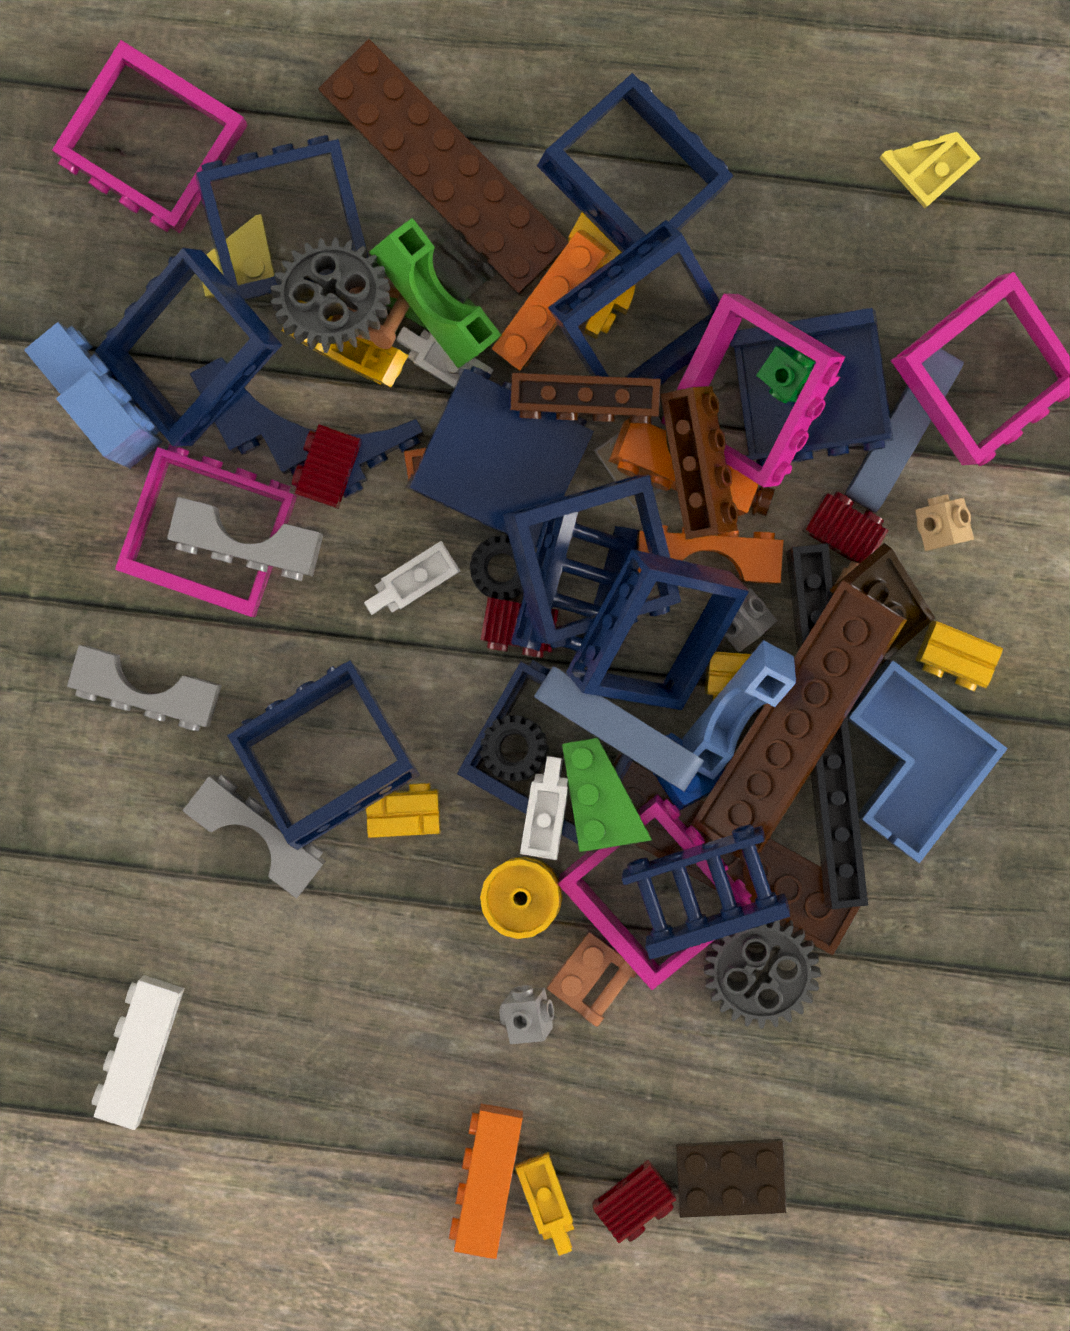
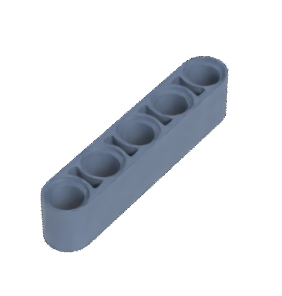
(908, 422)
(619, 729)

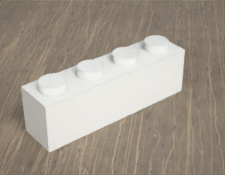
(138, 1051)

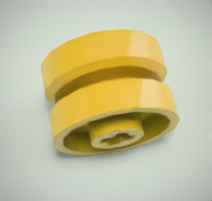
(506, 912)

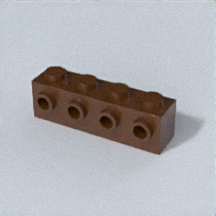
(586, 395)
(699, 461)

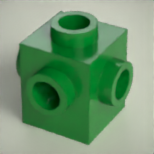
(786, 373)

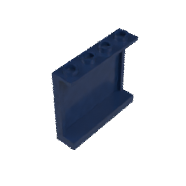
(854, 407)
(493, 461)

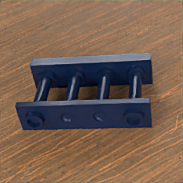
(553, 561)
(698, 927)

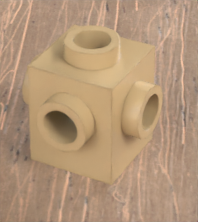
(944, 522)

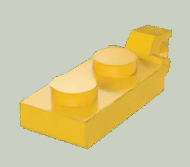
(546, 1200)

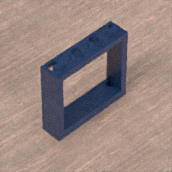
(251, 163)
(594, 201)
(617, 278)
(141, 314)
(528, 567)
(623, 607)
(470, 767)
(351, 802)

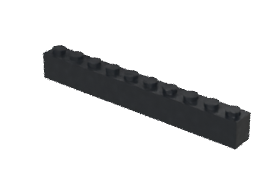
(833, 774)

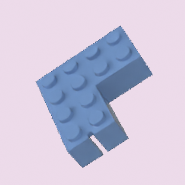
(93, 397)
(938, 753)

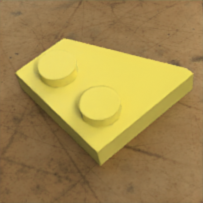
(931, 165)
(248, 253)

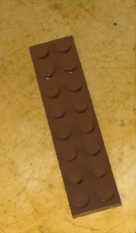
(443, 166)
(792, 736)
(784, 868)

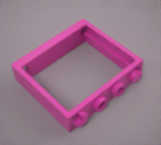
(123, 55)
(809, 403)
(934, 403)
(213, 469)
(609, 924)

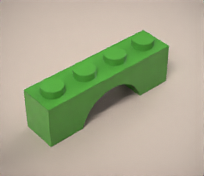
(408, 263)

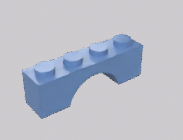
(760, 680)

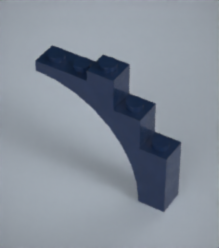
(248, 421)

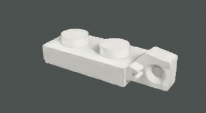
(432, 358)
(413, 579)
(545, 812)

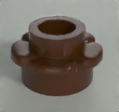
(762, 500)

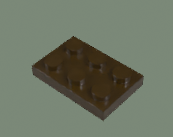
(888, 582)
(731, 1178)

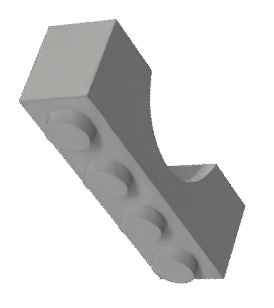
(200, 526)
(101, 674)
(220, 805)

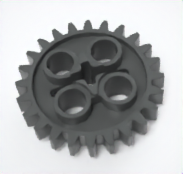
(350, 271)
(790, 985)

